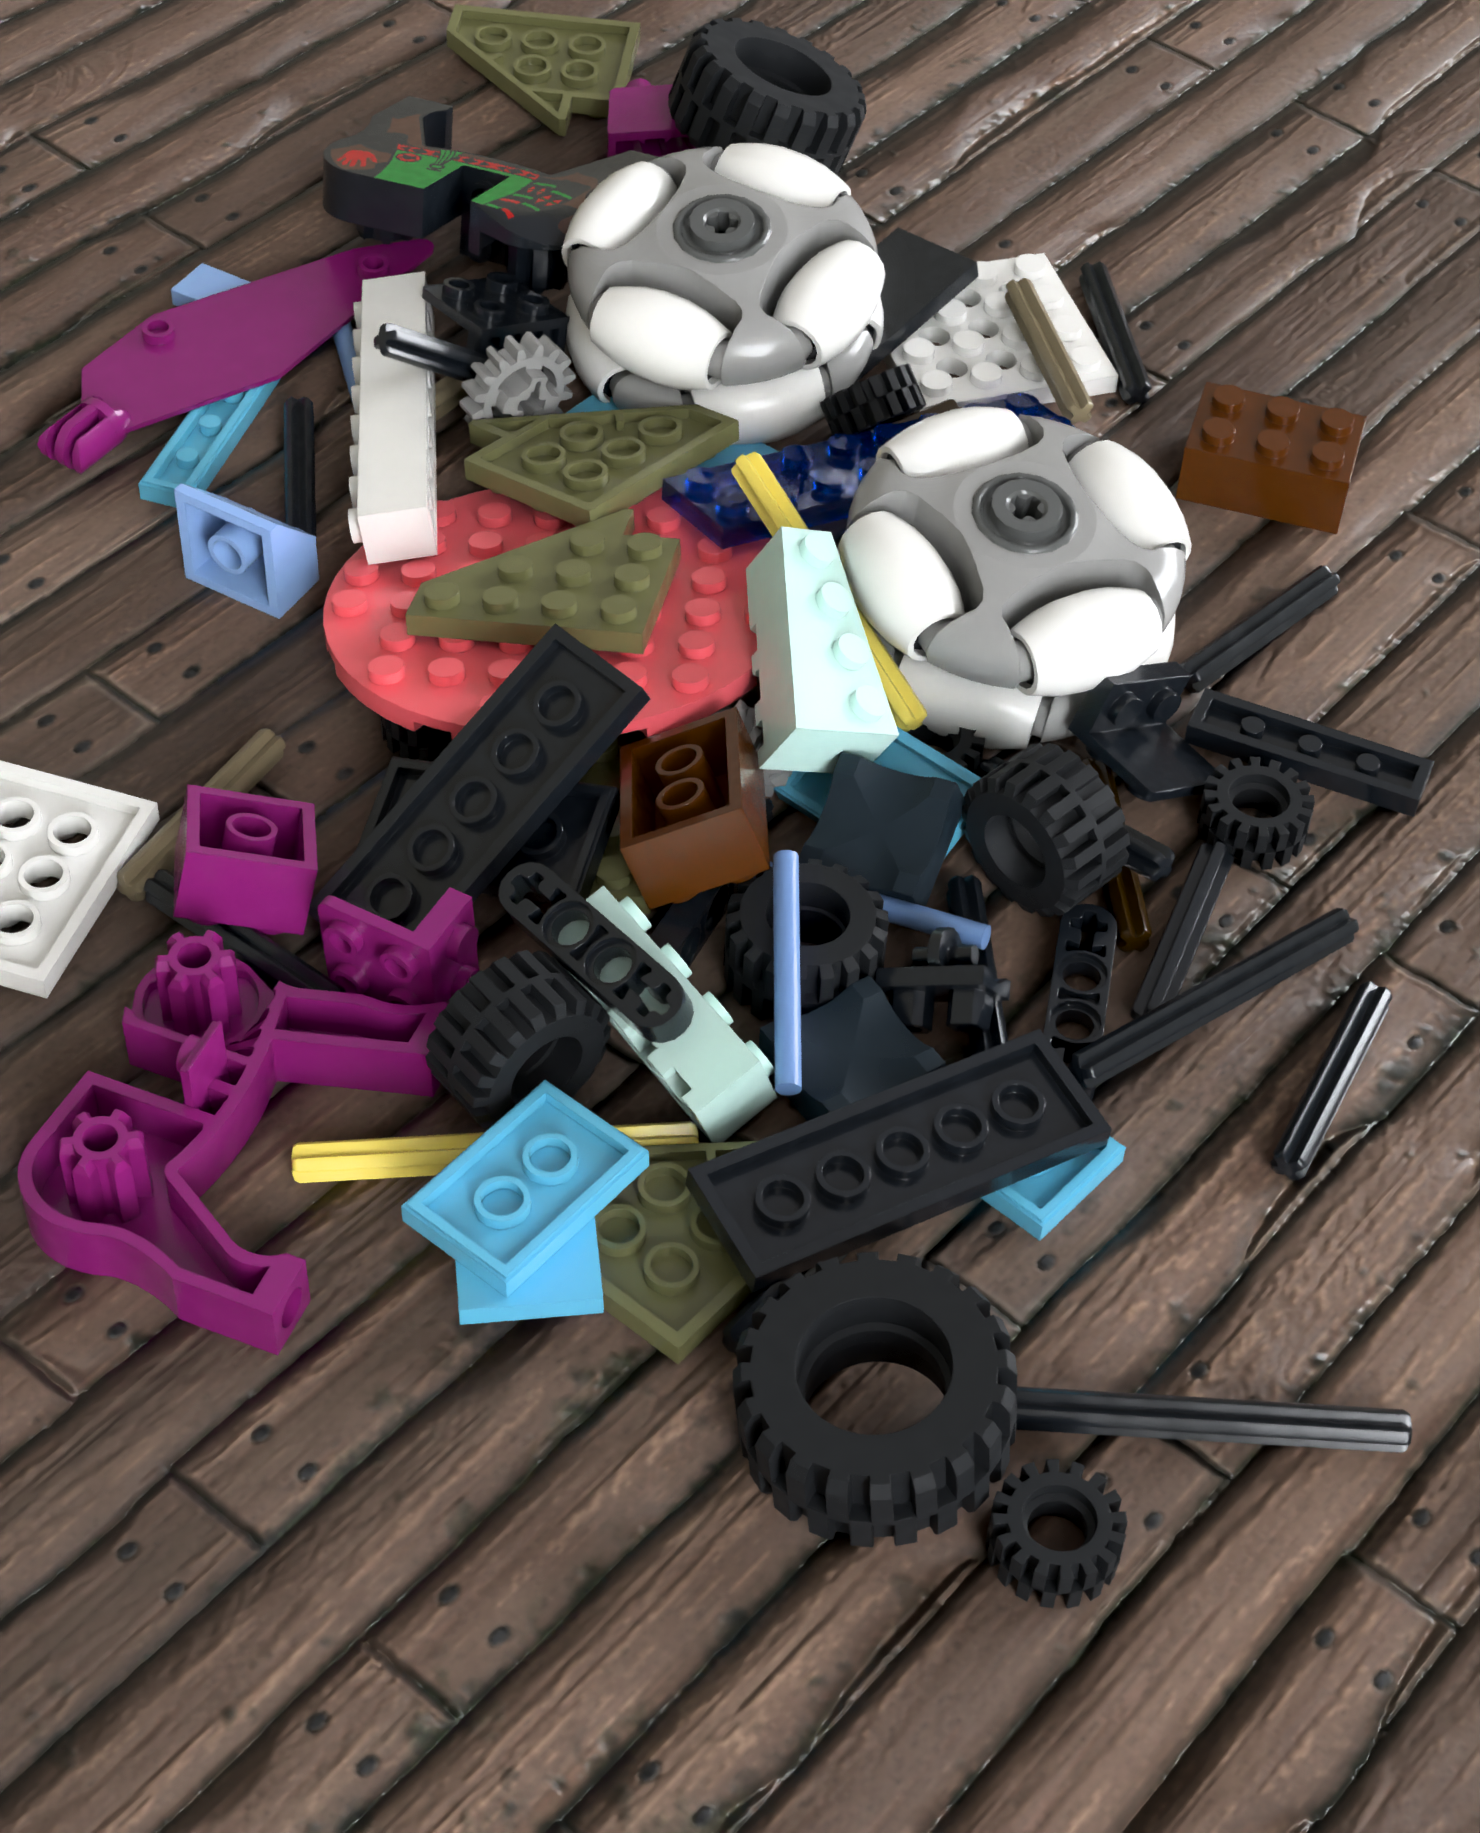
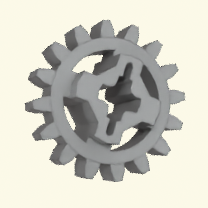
(514, 380)

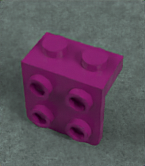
(400, 964)

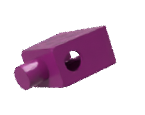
(642, 121)

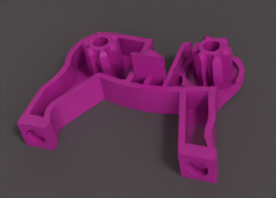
(123, 1170)

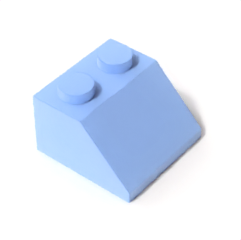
(244, 551)

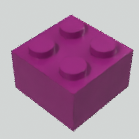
(245, 860)

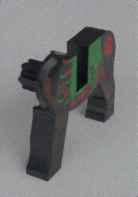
(407, 183)

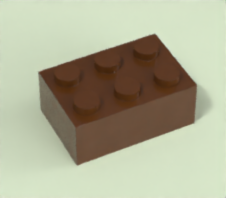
(1270, 457)
(693, 809)

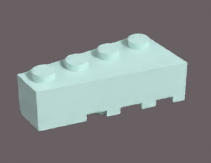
(812, 658)
(708, 1066)

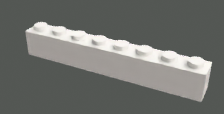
(392, 428)

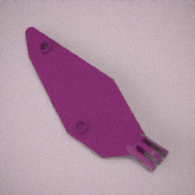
(217, 348)

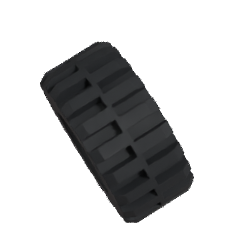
(765, 88)
(885, 1480)

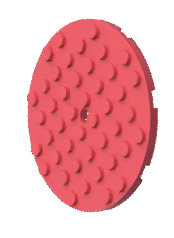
(689, 668)

